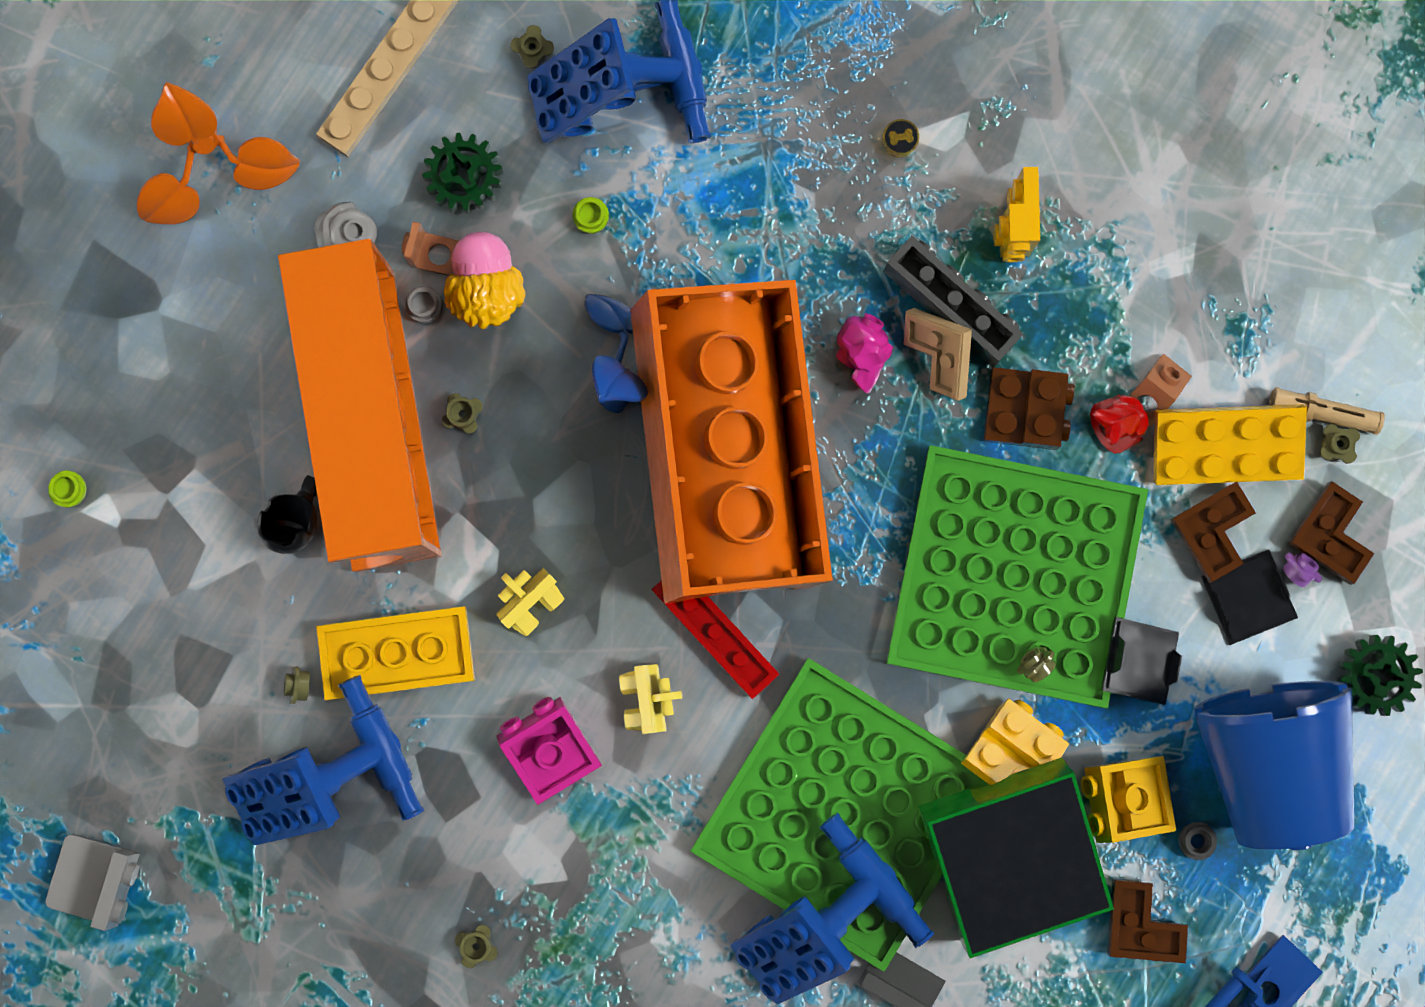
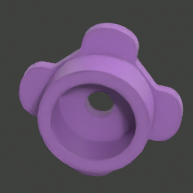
(1301, 569)

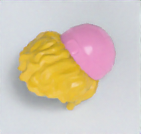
(483, 281)

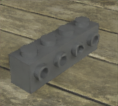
(946, 295)

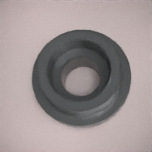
(1209, 841)

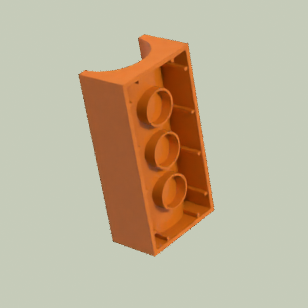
(359, 406)
(730, 439)

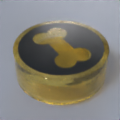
(900, 138)

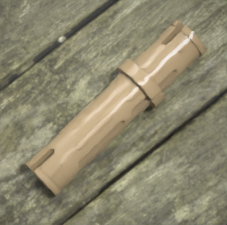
(1330, 411)

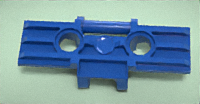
(1281, 965)

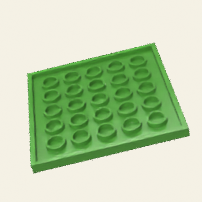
(1012, 565)
(823, 756)

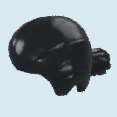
(289, 520)

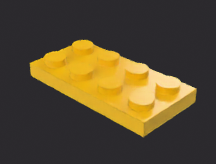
(1229, 444)
(397, 652)

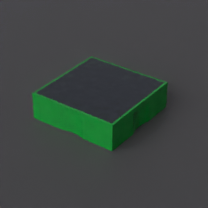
(1017, 857)

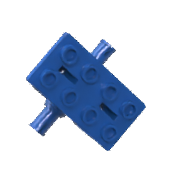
(603, 76)
(295, 793)
(805, 945)

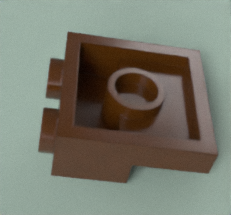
(1028, 408)

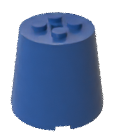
(1283, 762)

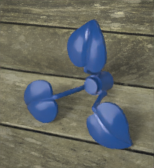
(612, 381)

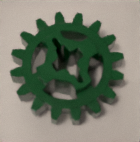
(451, 180)
(1385, 661)

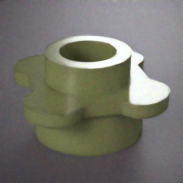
(533, 57)
(455, 405)
(1329, 448)
(1037, 664)
(297, 685)
(471, 956)

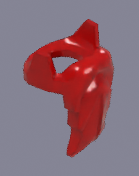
(1123, 422)

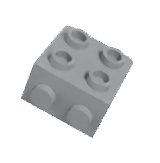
(93, 881)

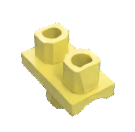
(515, 611)
(653, 698)

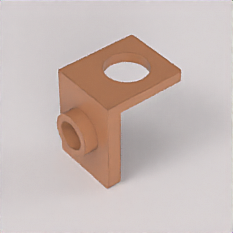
(417, 246)
(1163, 384)

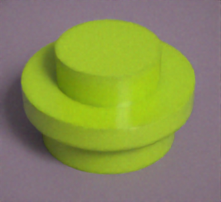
(590, 215)
(67, 489)

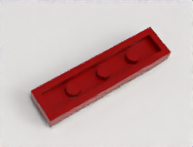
(723, 642)

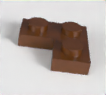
(1205, 527)
(1323, 537)
(1133, 932)

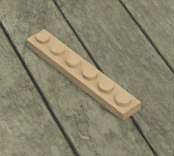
(383, 73)

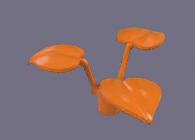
(184, 119)

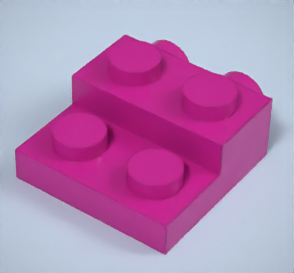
(547, 749)

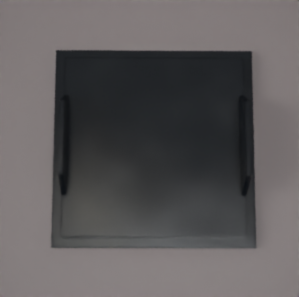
(1251, 598)
(1141, 661)

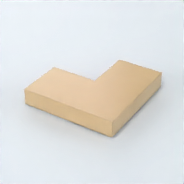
(948, 346)

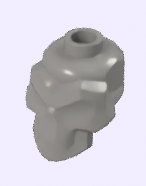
(343, 224)

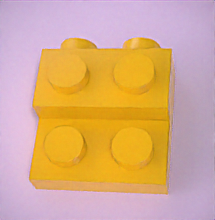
(1020, 224)
(1013, 743)
(1128, 799)

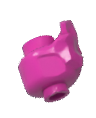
(864, 349)

